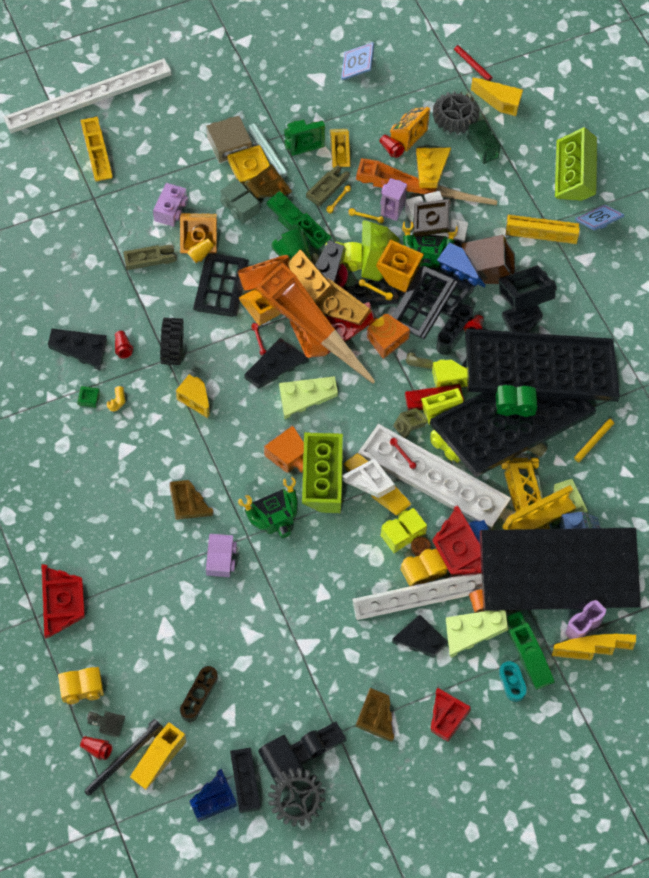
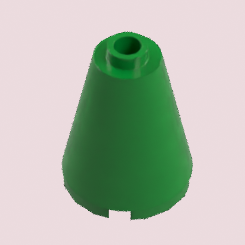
(291, 244)

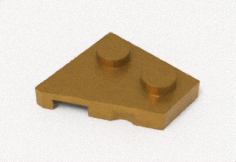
(268, 184)

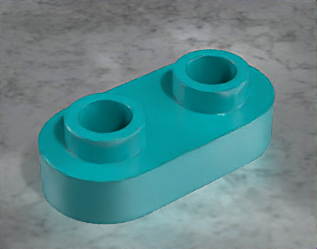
(512, 682)

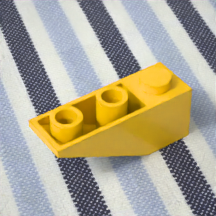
(499, 96)
(158, 755)

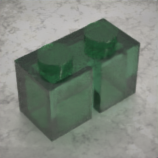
(483, 141)

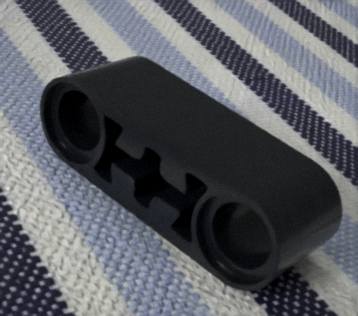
(446, 335)

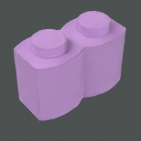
(220, 555)
(586, 621)

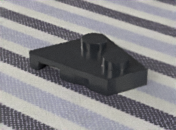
(421, 637)

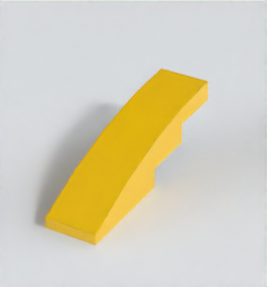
(96, 149)
(393, 501)
(586, 646)

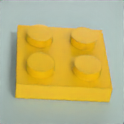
(248, 163)

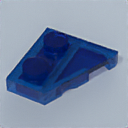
(213, 798)

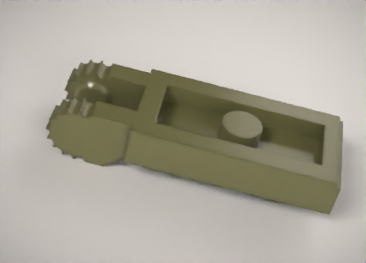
(327, 186)
(149, 256)

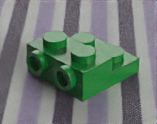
(303, 137)

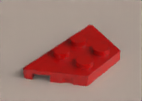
(458, 545)
(61, 600)

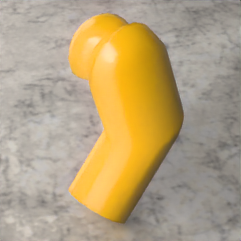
(119, 401)

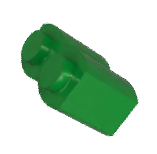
(516, 400)

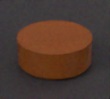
(419, 544)

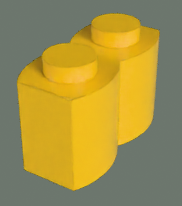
(423, 568)
(81, 685)

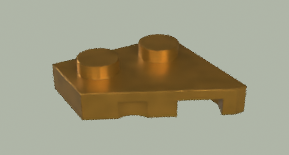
(187, 501)
(376, 715)

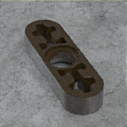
(198, 684)

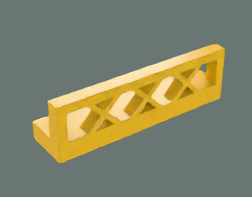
(542, 229)
(516, 489)
(542, 512)

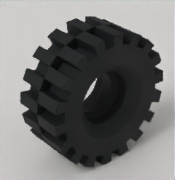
(171, 341)

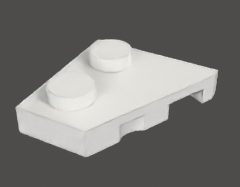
(370, 478)

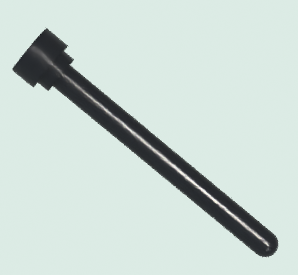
(152, 731)

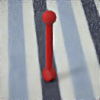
(255, 327)
(394, 442)

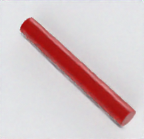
(473, 63)

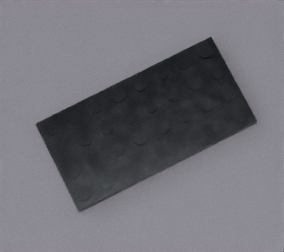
(550, 363)
(488, 439)
(559, 568)

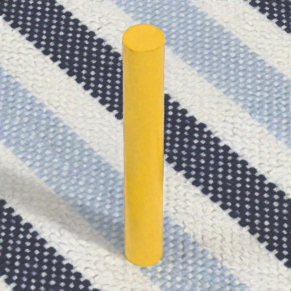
(594, 440)

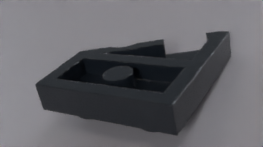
(523, 320)

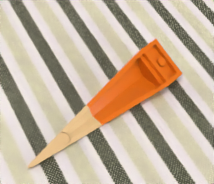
(379, 174)
(291, 299)

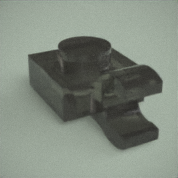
(109, 724)

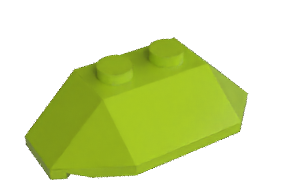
(374, 241)

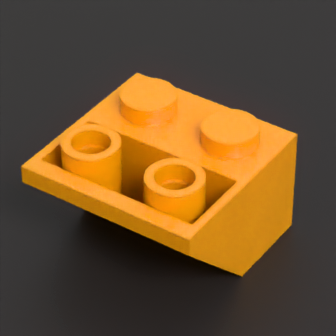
(258, 307)

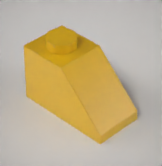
(340, 147)
(194, 395)

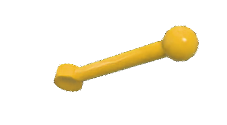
(330, 209)
(352, 212)
(388, 296)

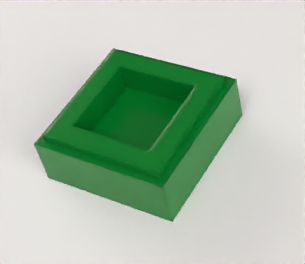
(88, 396)

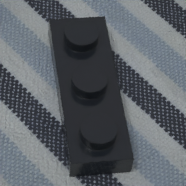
(245, 780)

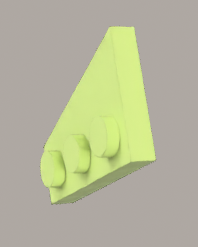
(302, 394)
(470, 629)

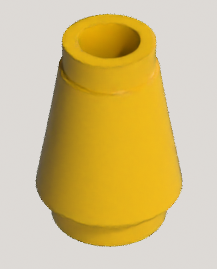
(200, 250)

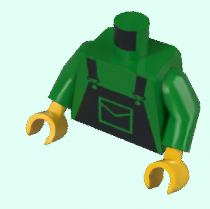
(429, 245)
(274, 511)

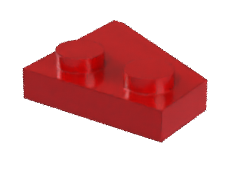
(447, 715)

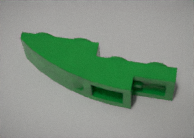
(293, 218)
(529, 651)

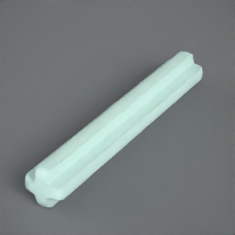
(267, 149)

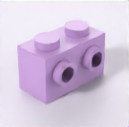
(393, 199)
(170, 204)

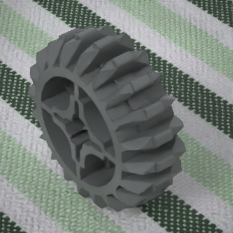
(457, 109)
(287, 801)

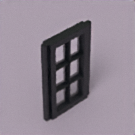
(204, 282)
(414, 288)
(447, 310)

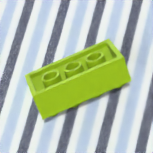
(576, 166)
(322, 471)

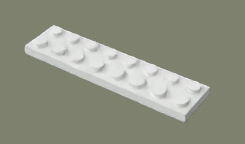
(435, 477)

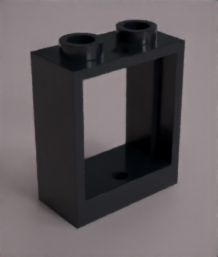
(510, 284)

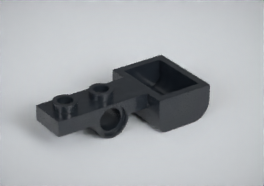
(281, 755)

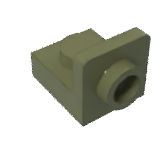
(409, 421)

